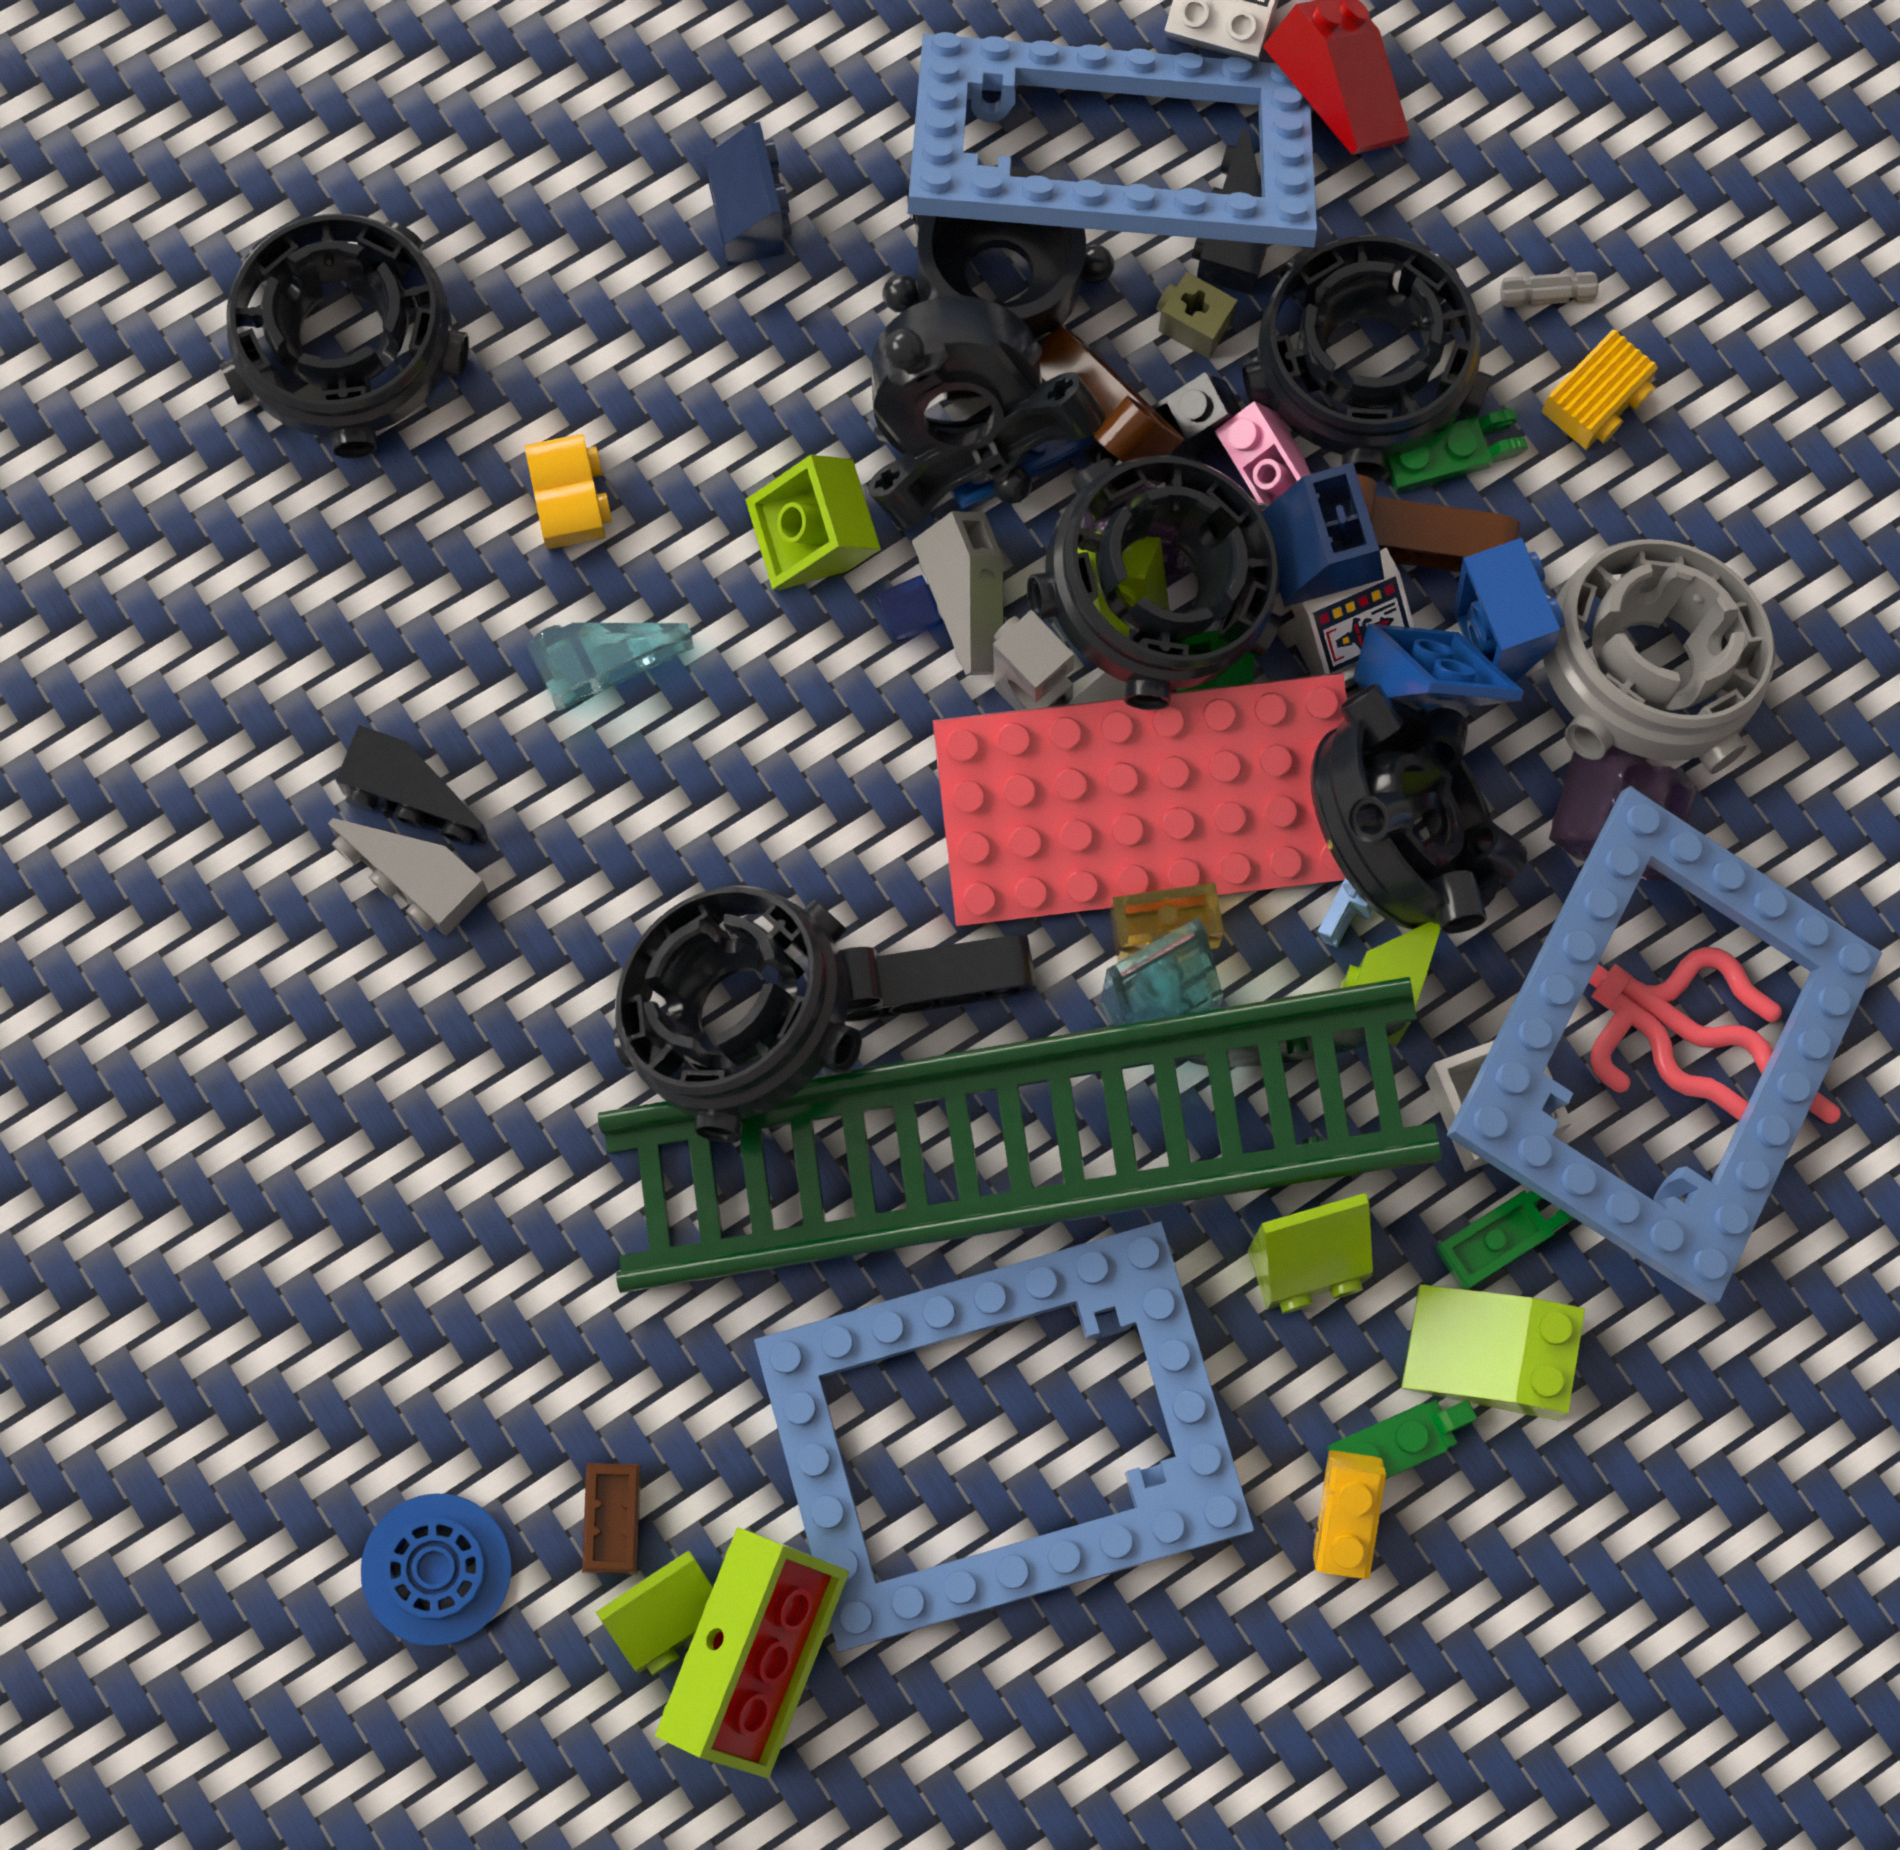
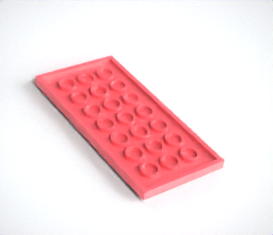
(1127, 800)

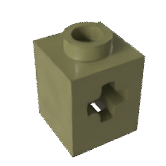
(1207, 325)

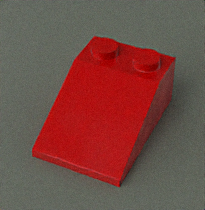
(1342, 71)

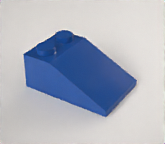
(1506, 608)
(1430, 669)

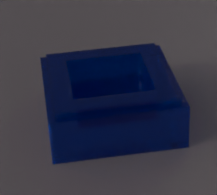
(909, 608)

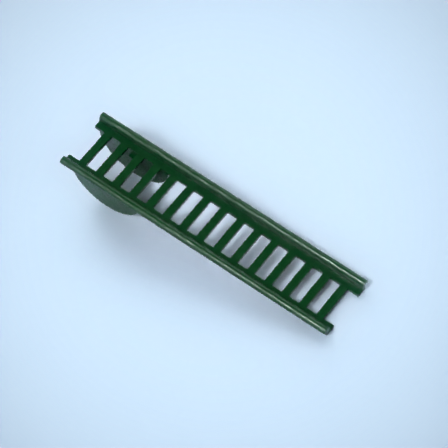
(1220, 1038)

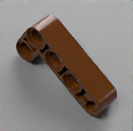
(1130, 423)
(1433, 533)

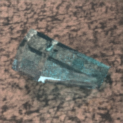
(595, 656)

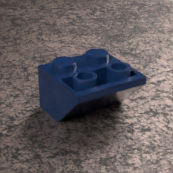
(748, 196)
(1324, 536)

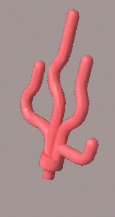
(1648, 1005)

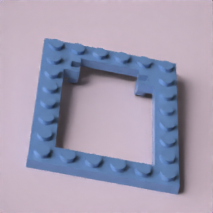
(955, 186)
(1512, 1100)
(1176, 1503)

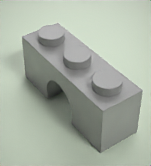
(1031, 664)

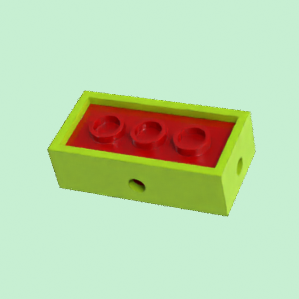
(751, 1654)

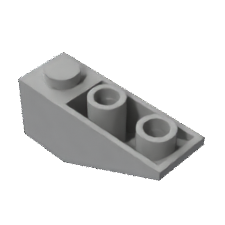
(967, 584)
(421, 872)

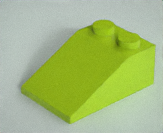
(1313, 1254)
(1494, 1350)

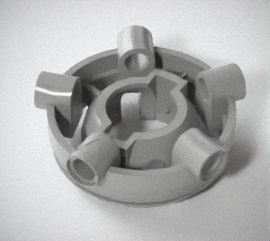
(1627, 695)

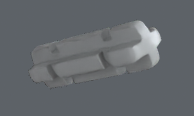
(1549, 289)

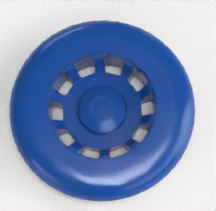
(435, 1569)

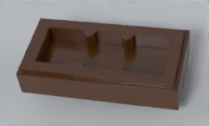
(611, 1518)

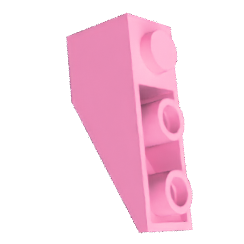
(1263, 451)

